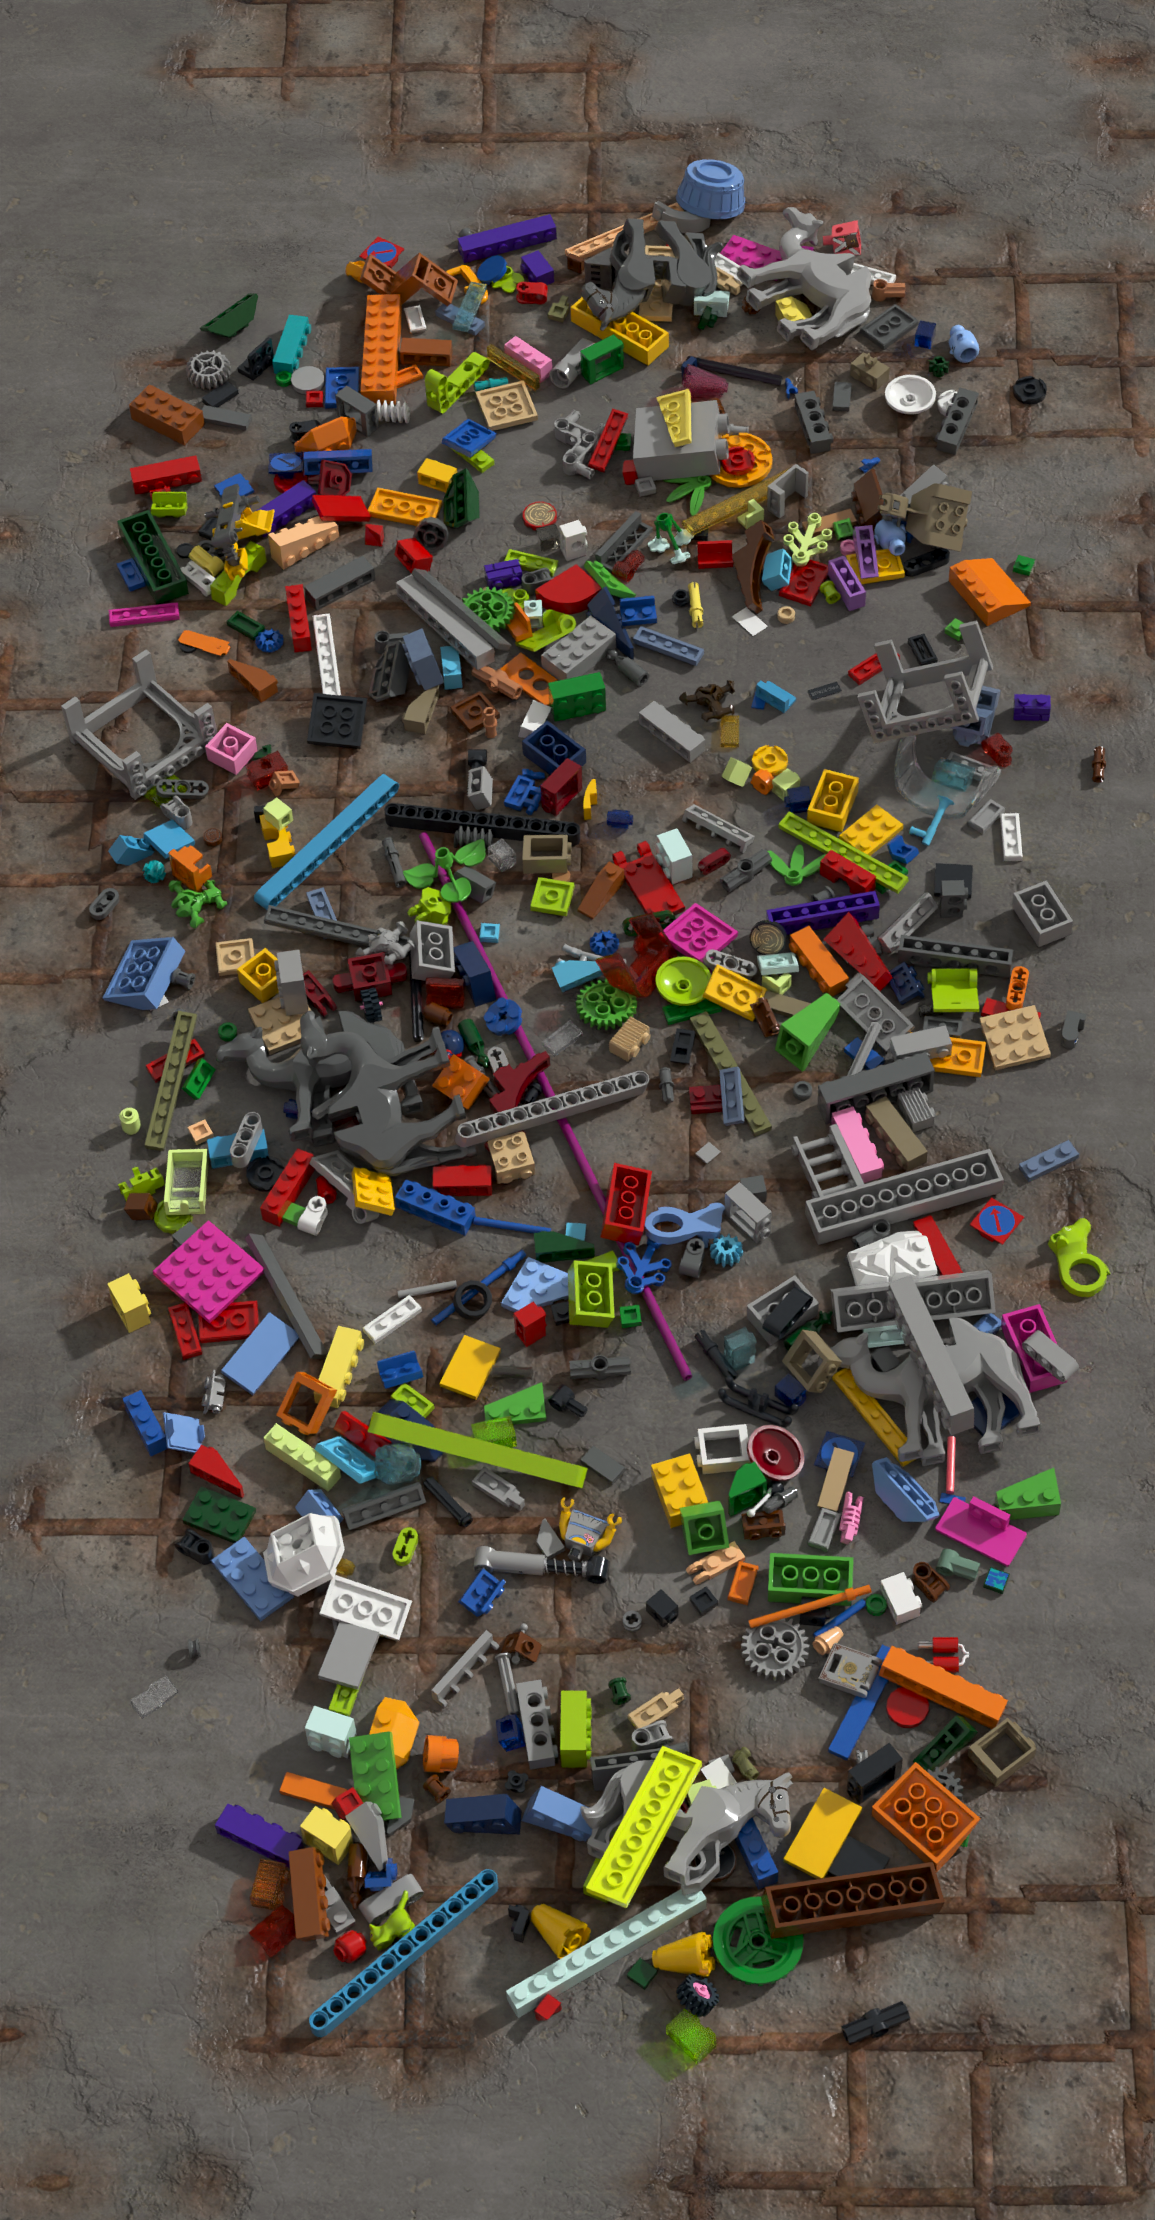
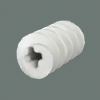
(393, 412)

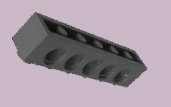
(955, 955)

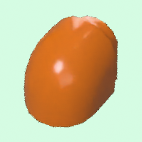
(762, 781)

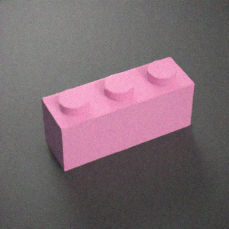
(529, 357)

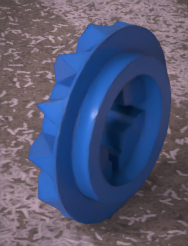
(269, 646)
(597, 946)

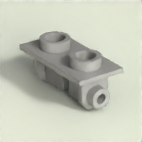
(211, 1400)

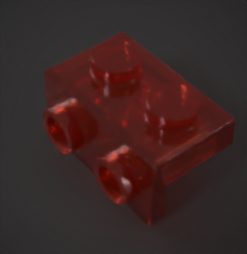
(445, 992)
(275, 1931)

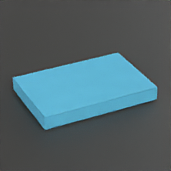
(347, 1458)

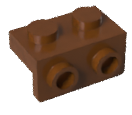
(763, 1525)

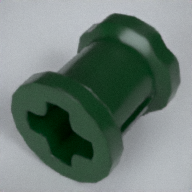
(619, 1691)

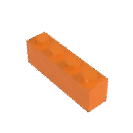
(818, 961)

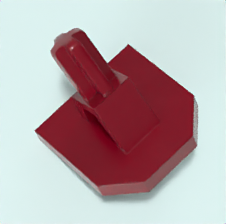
(333, 478)

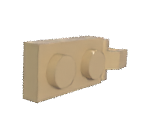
(727, 282)
(656, 1709)

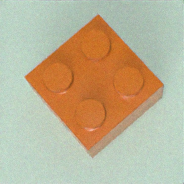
(462, 1080)

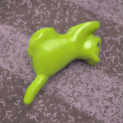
(396, 1926)

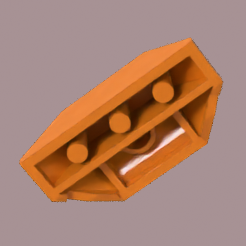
(329, 436)

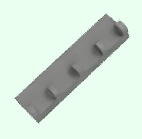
(718, 826)
(907, 922)
(463, 1668)

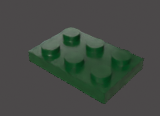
(219, 1515)

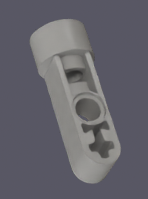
(570, 366)

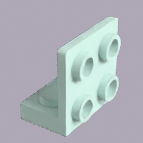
(717, 301)

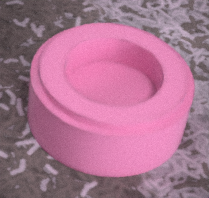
(847, 547)

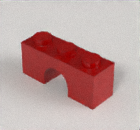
(836, 866)

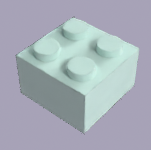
(674, 856)
(330, 1732)

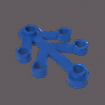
(642, 1267)

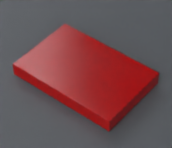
(341, 508)
(805, 582)
(231, 1324)

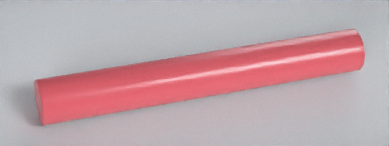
(950, 1471)

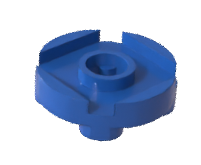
(499, 1008)

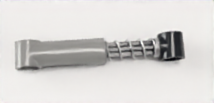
(534, 1564)

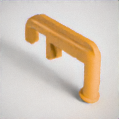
(469, 276)

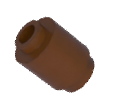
(438, 1014)

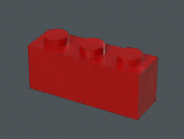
(463, 1180)

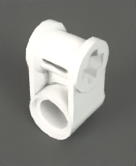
(313, 1216)

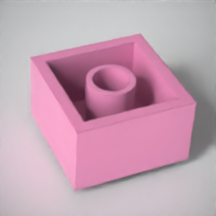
(231, 748)

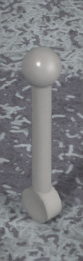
(515, 1659)

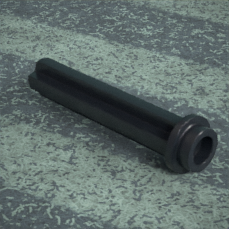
(464, 1519)

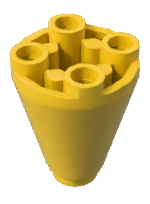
(686, 1955)

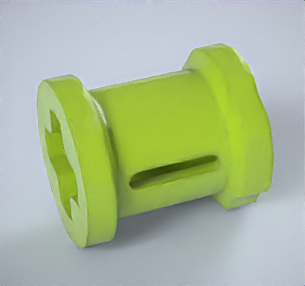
(830, 592)

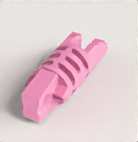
(850, 1518)

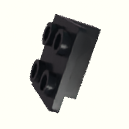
(258, 360)

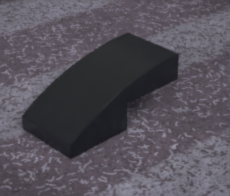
(682, 1046)

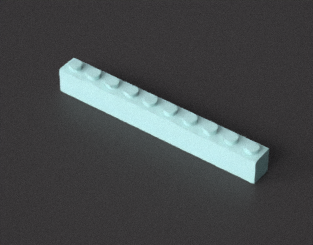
(605, 1950)

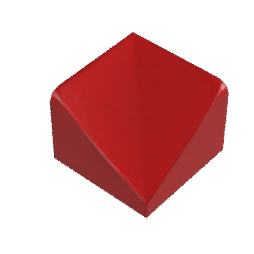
(629, 472)
(374, 535)
(547, 2008)

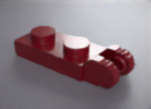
(317, 994)

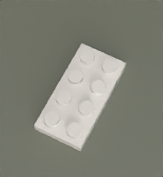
(365, 1607)

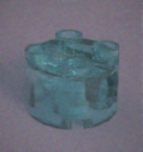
(397, 1463)

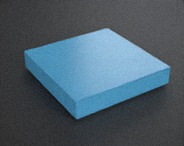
(168, 837)

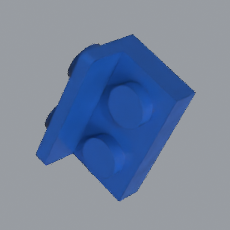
(638, 611)
(399, 1369)

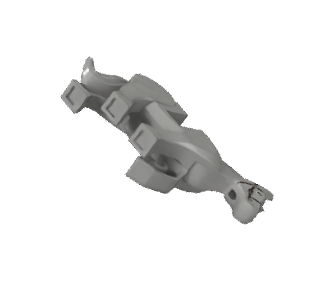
(702, 1831)

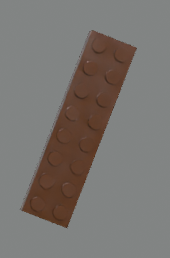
(852, 1900)

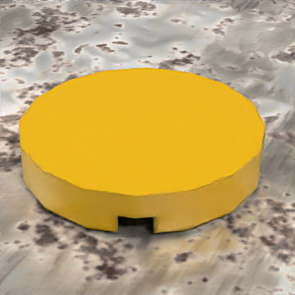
(771, 759)

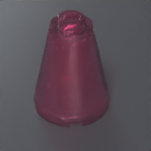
(703, 383)

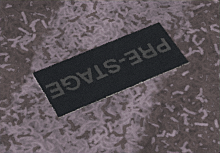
(825, 690)

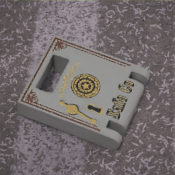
(853, 1672)

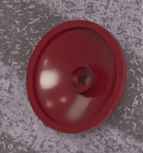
(779, 1446)

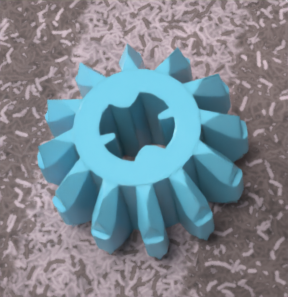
(726, 1250)

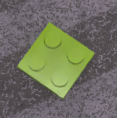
(552, 896)

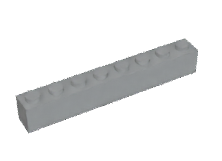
(445, 622)

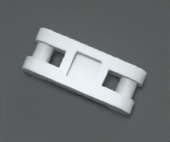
(198, 577)

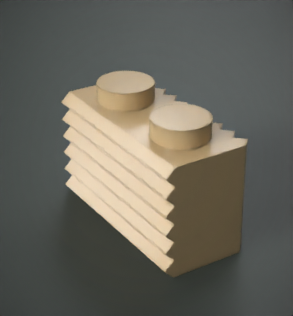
(629, 1039)

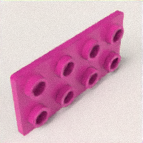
(982, 1529)

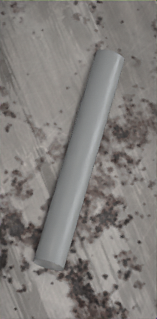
(427, 1289)

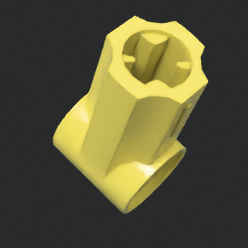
(210, 564)

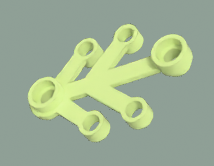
(802, 556)

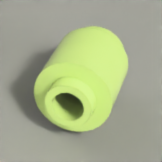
(130, 1121)

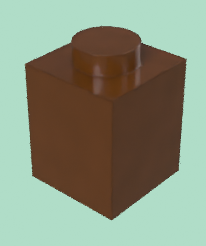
(140, 1206)

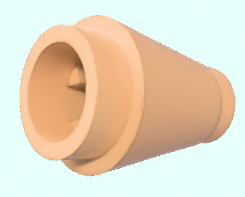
(824, 1642)

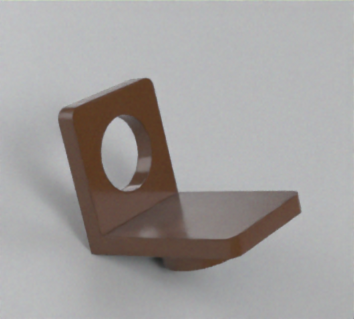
(523, 1645)

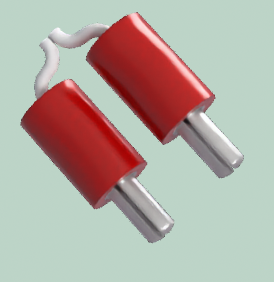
(945, 1645)

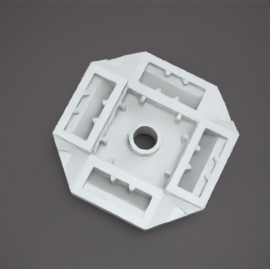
(304, 1553)

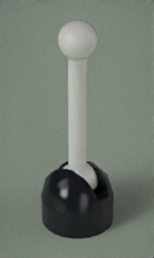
(772, 1488)

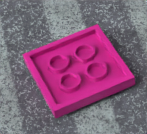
(699, 932)

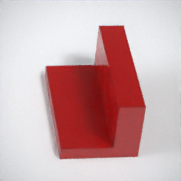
(714, 554)

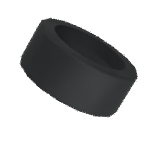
(461, 1310)

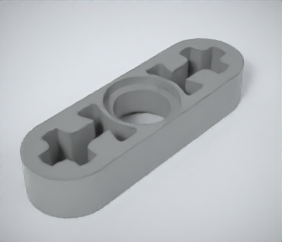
(717, 956)

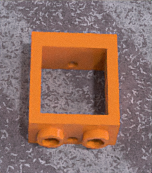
(327, 1397)

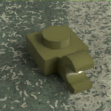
(559, 310)

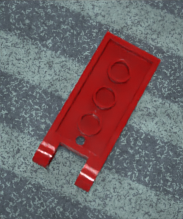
(649, 882)

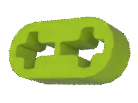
(401, 1545)

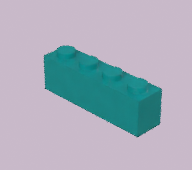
(291, 344)

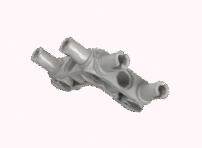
(583, 443)

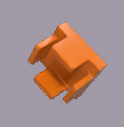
(184, 869)

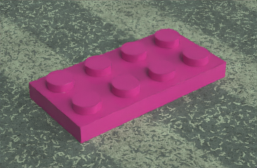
(750, 253)

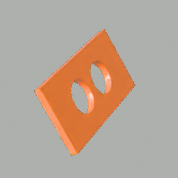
(522, 663)

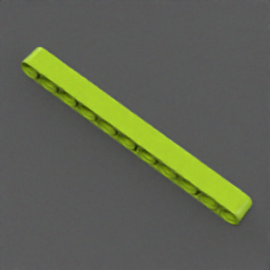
(477, 1449)

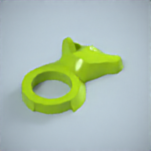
(1070, 1250)

